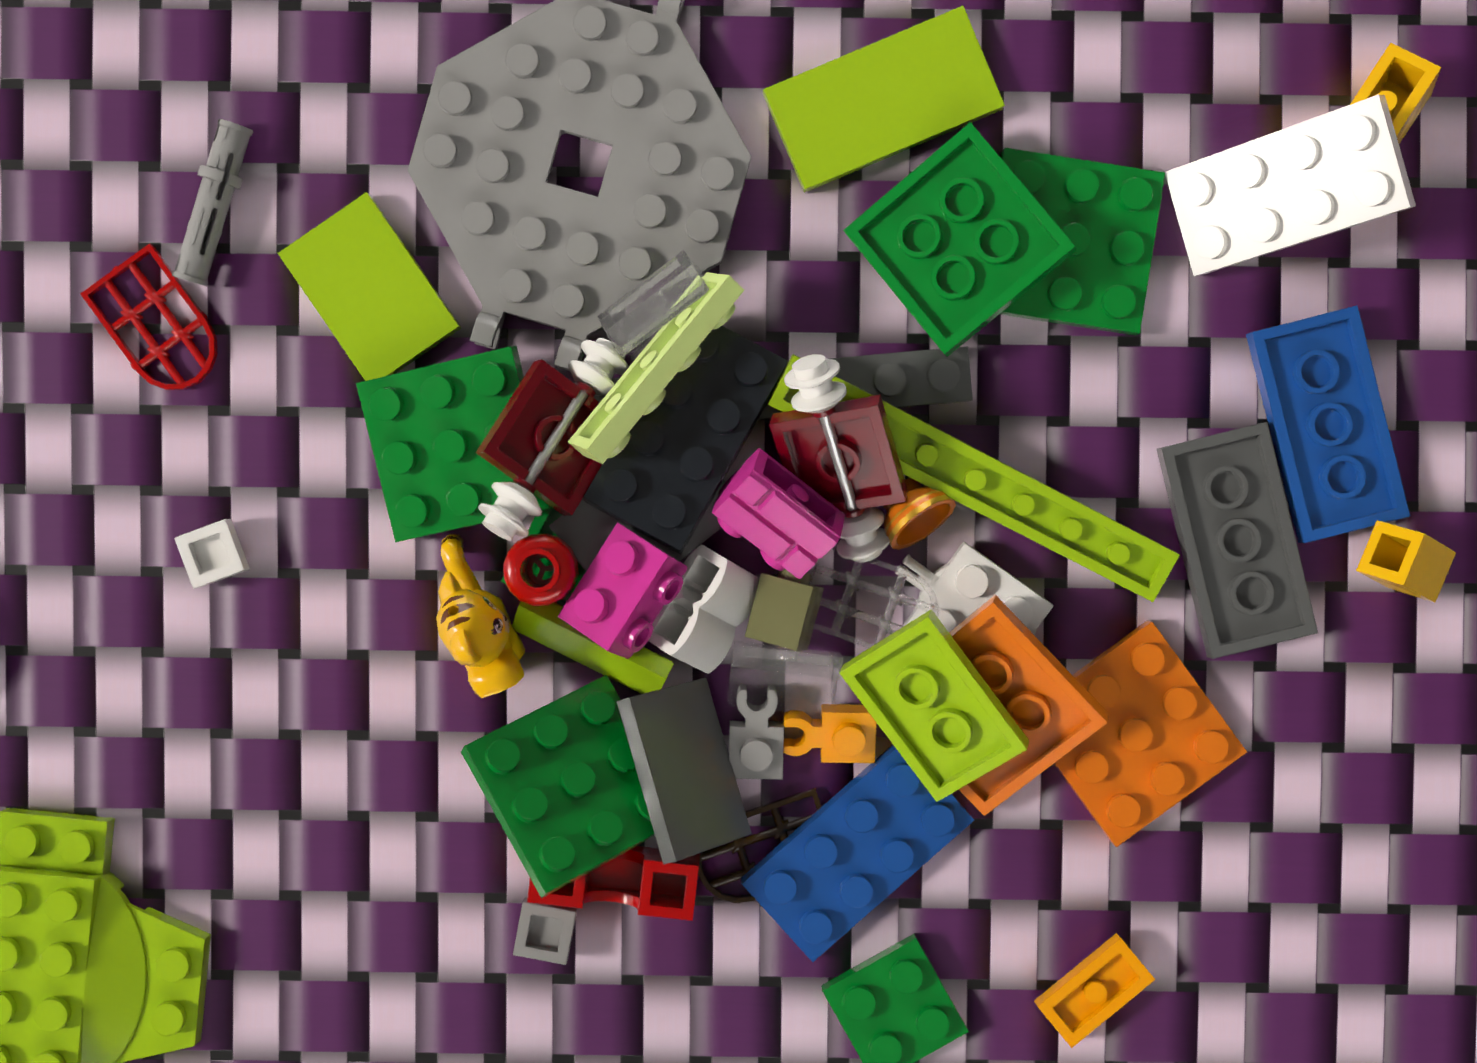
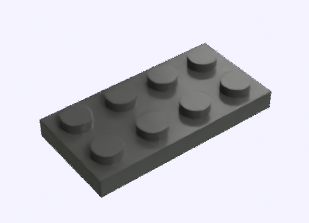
(1237, 540)

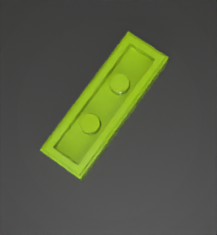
(641, 672)

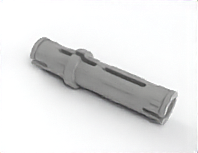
(212, 201)

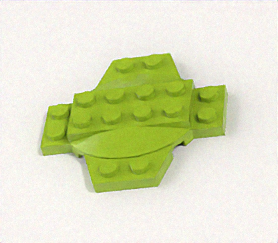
(79, 961)

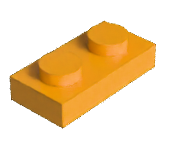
(1094, 990)

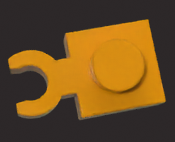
(843, 734)

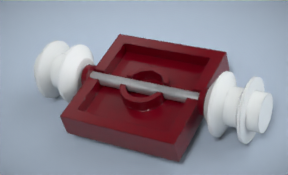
(534, 435)
(841, 453)

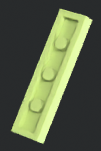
(643, 383)

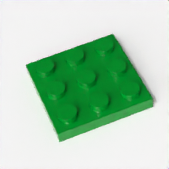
(1113, 224)
(959, 239)
(427, 439)
(564, 785)

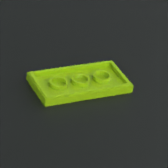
(883, 99)

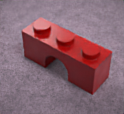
(634, 880)

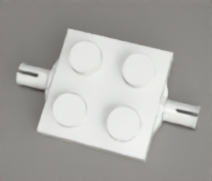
(969, 583)

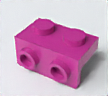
(623, 592)

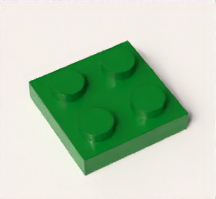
(895, 1006)

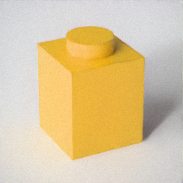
(1406, 561)

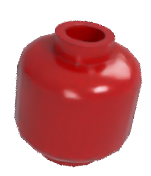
(521, 574)

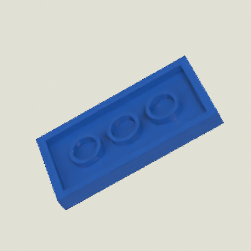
(1327, 424)
(853, 853)

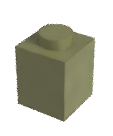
(784, 610)

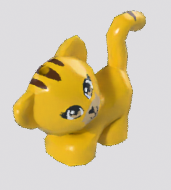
(476, 626)

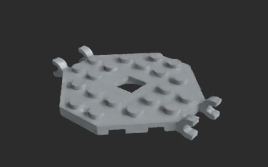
(494, 139)

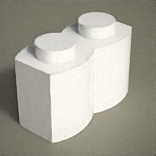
(706, 611)

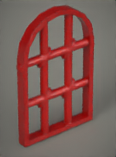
(133, 315)

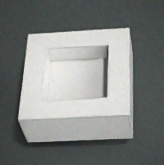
(212, 553)

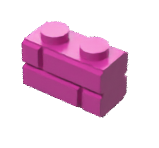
(778, 514)

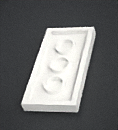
(1291, 186)

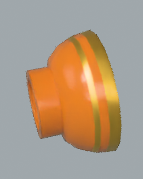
(918, 516)

